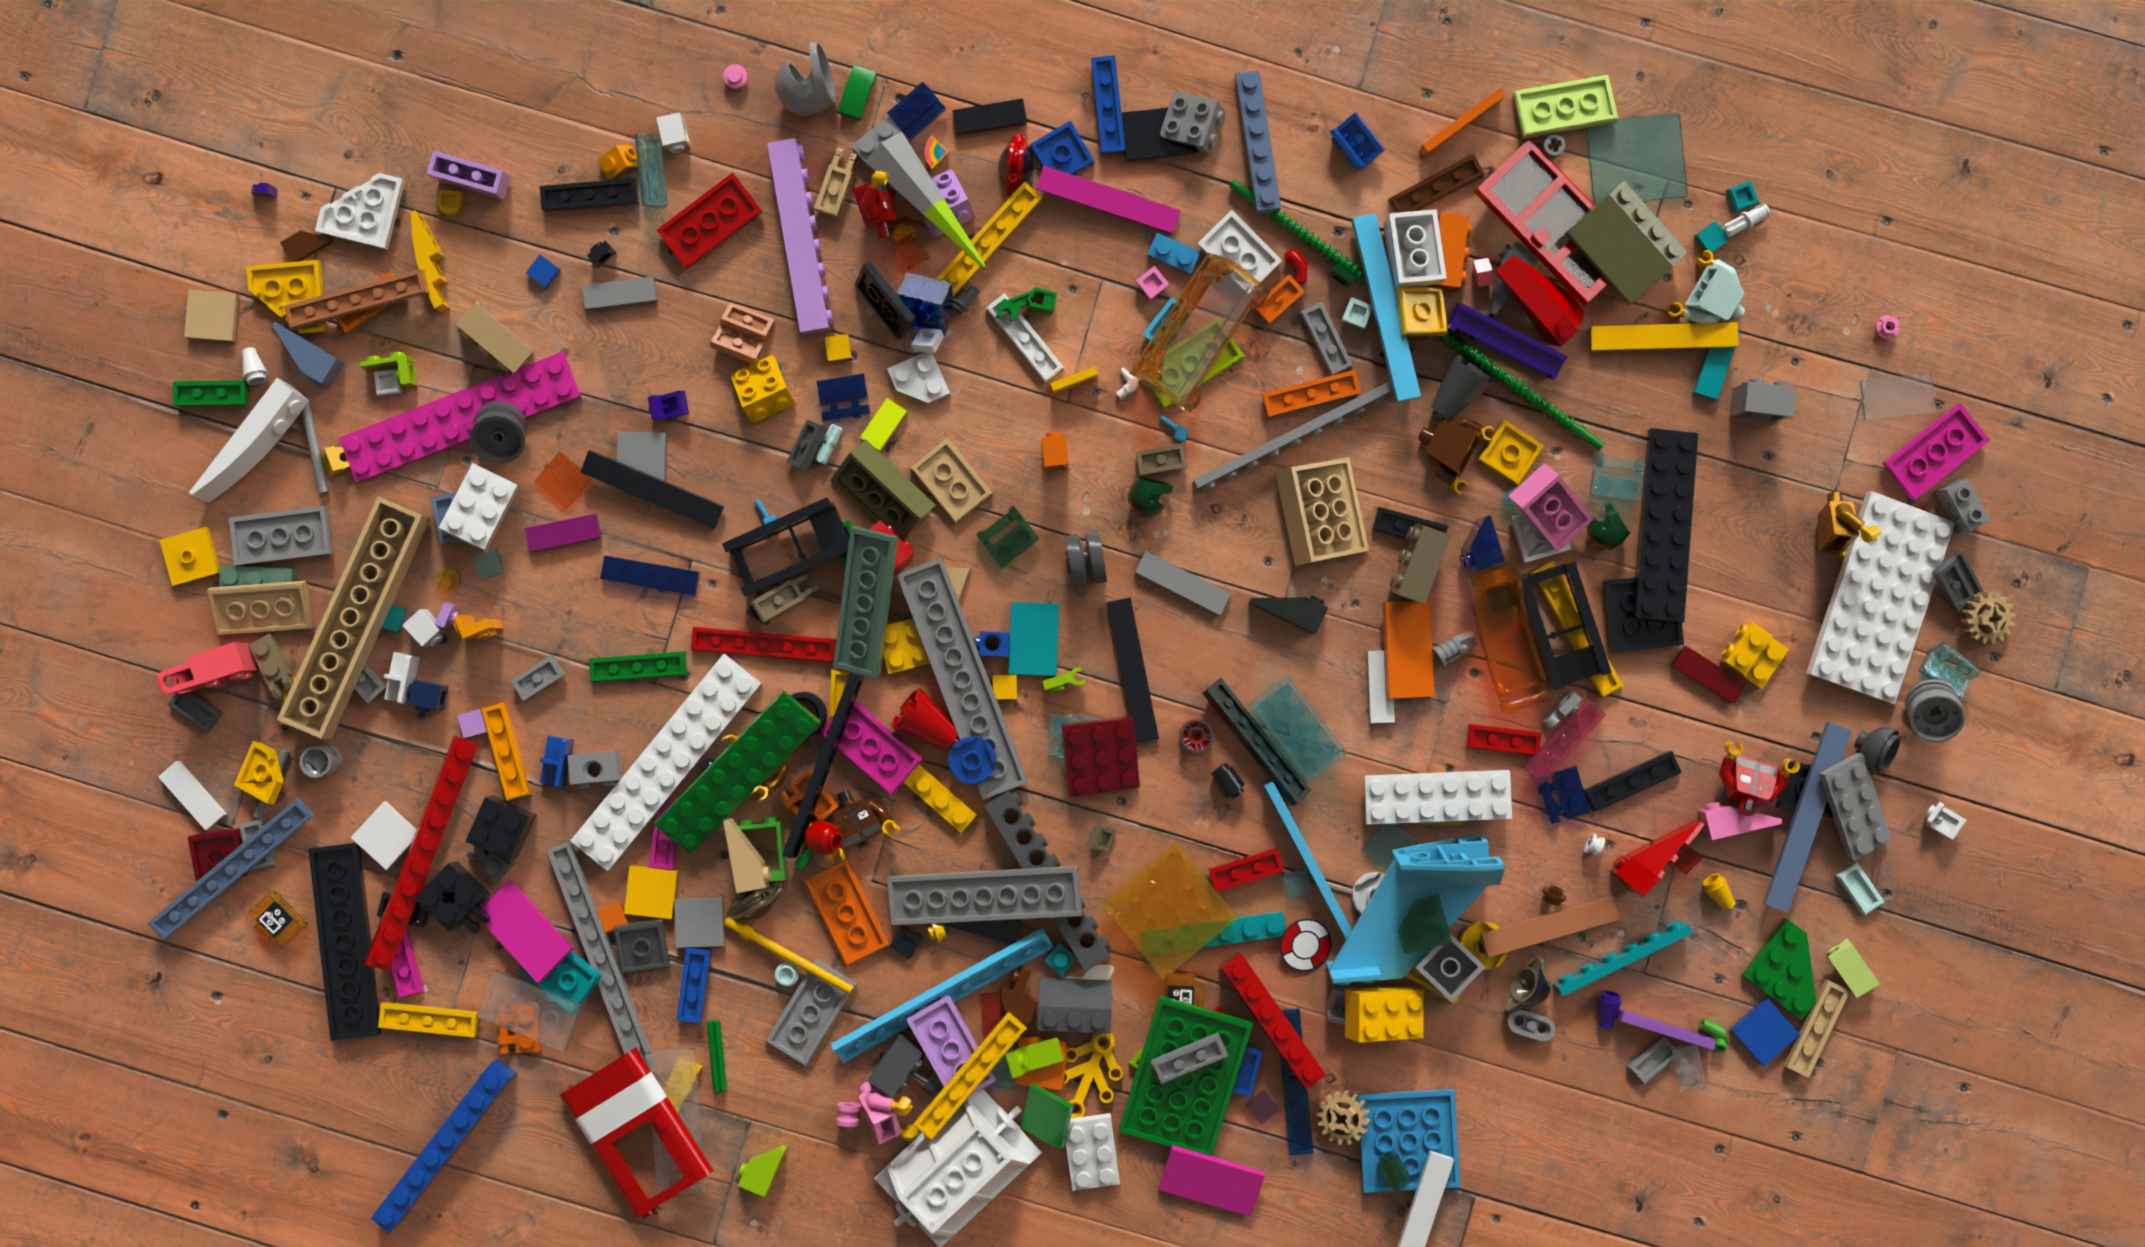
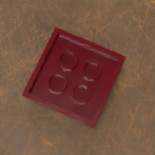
(1100, 756)

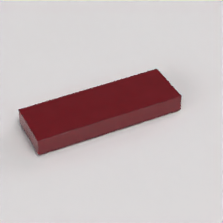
(1708, 674)

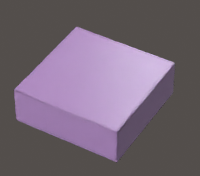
(472, 723)

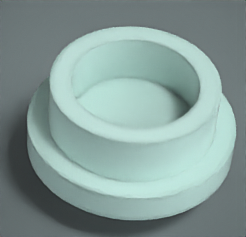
(786, 974)

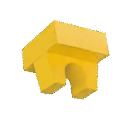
(332, 461)

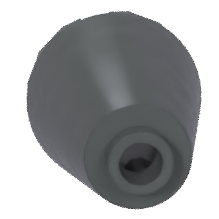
(1459, 388)

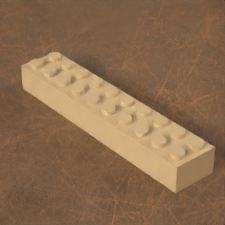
(353, 619)

